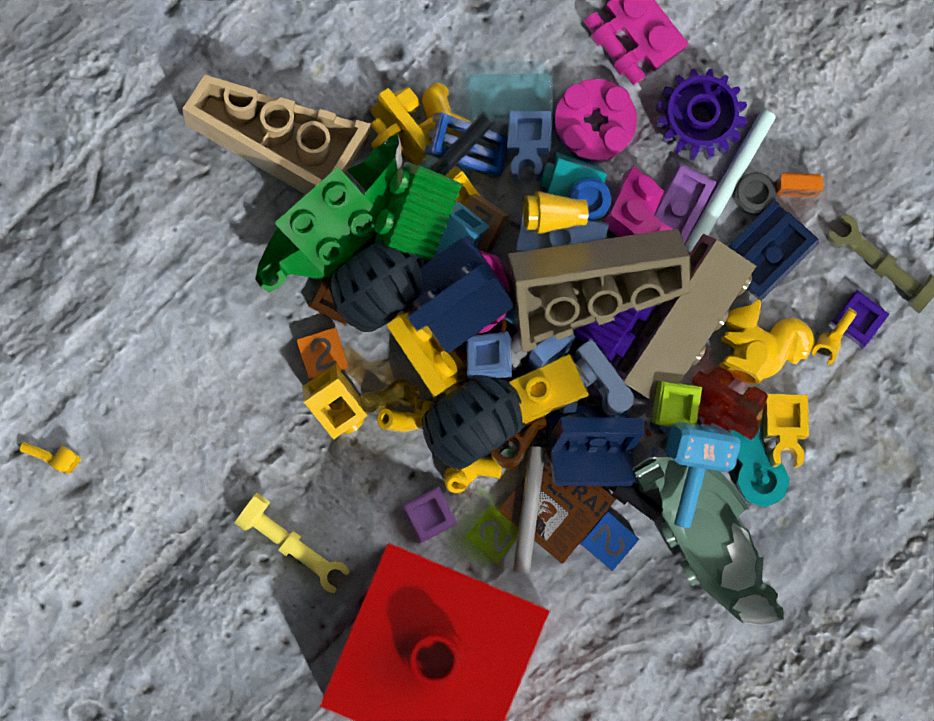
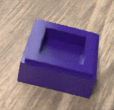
(867, 321)

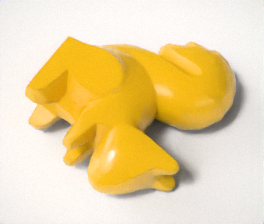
(760, 352)

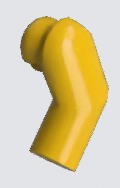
(403, 421)

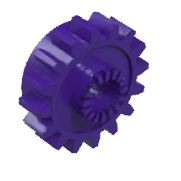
(710, 94)

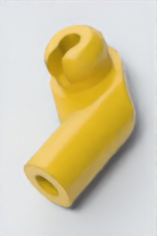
(435, 101)
(458, 480)

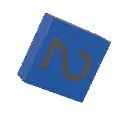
(609, 541)

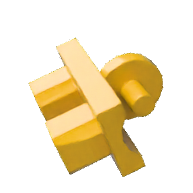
(393, 117)

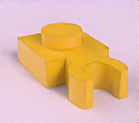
(787, 421)

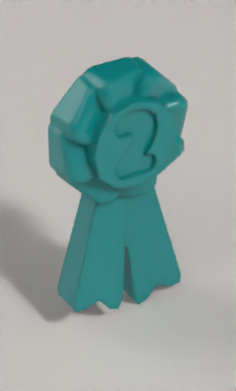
(757, 479)

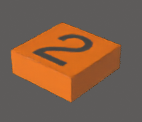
(799, 185)
(321, 352)

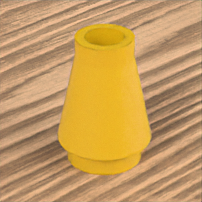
(552, 212)

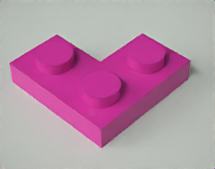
(635, 205)

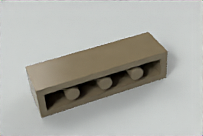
(681, 326)

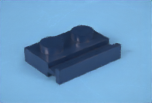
(775, 246)

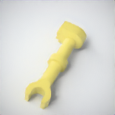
(289, 542)

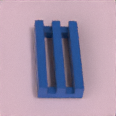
(439, 137)

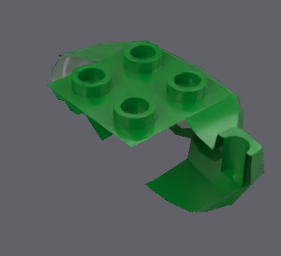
(331, 221)

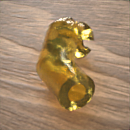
(390, 396)

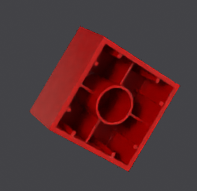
(433, 646)

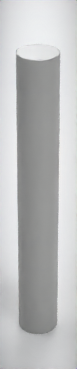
(529, 510)

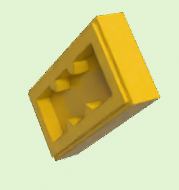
(549, 388)

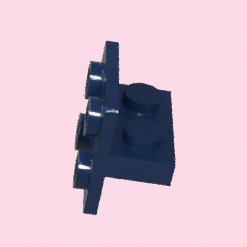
(459, 295)
(592, 447)

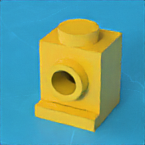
(335, 418)

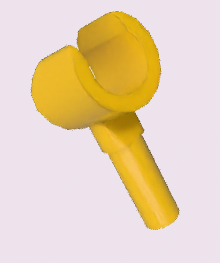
(833, 339)
(63, 460)

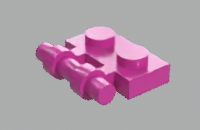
(648, 30)

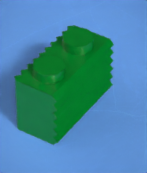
(417, 210)

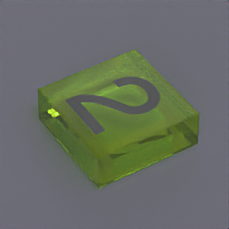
(493, 534)

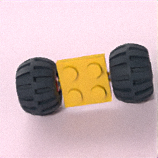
(472, 418)

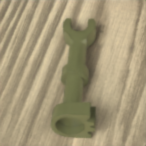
(885, 265)

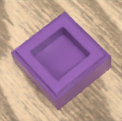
(429, 514)

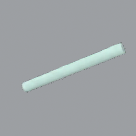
(731, 178)

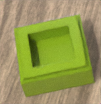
(676, 403)

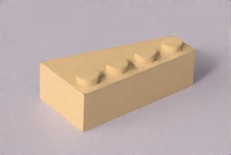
(275, 133)

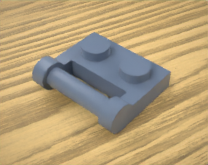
(599, 372)

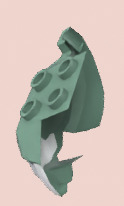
(717, 544)

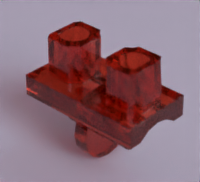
(728, 408)

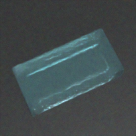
(510, 92)

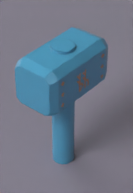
(700, 449)

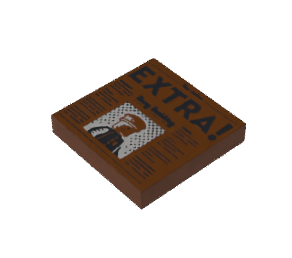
(563, 513)

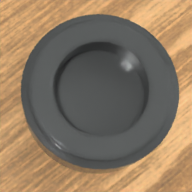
(754, 193)

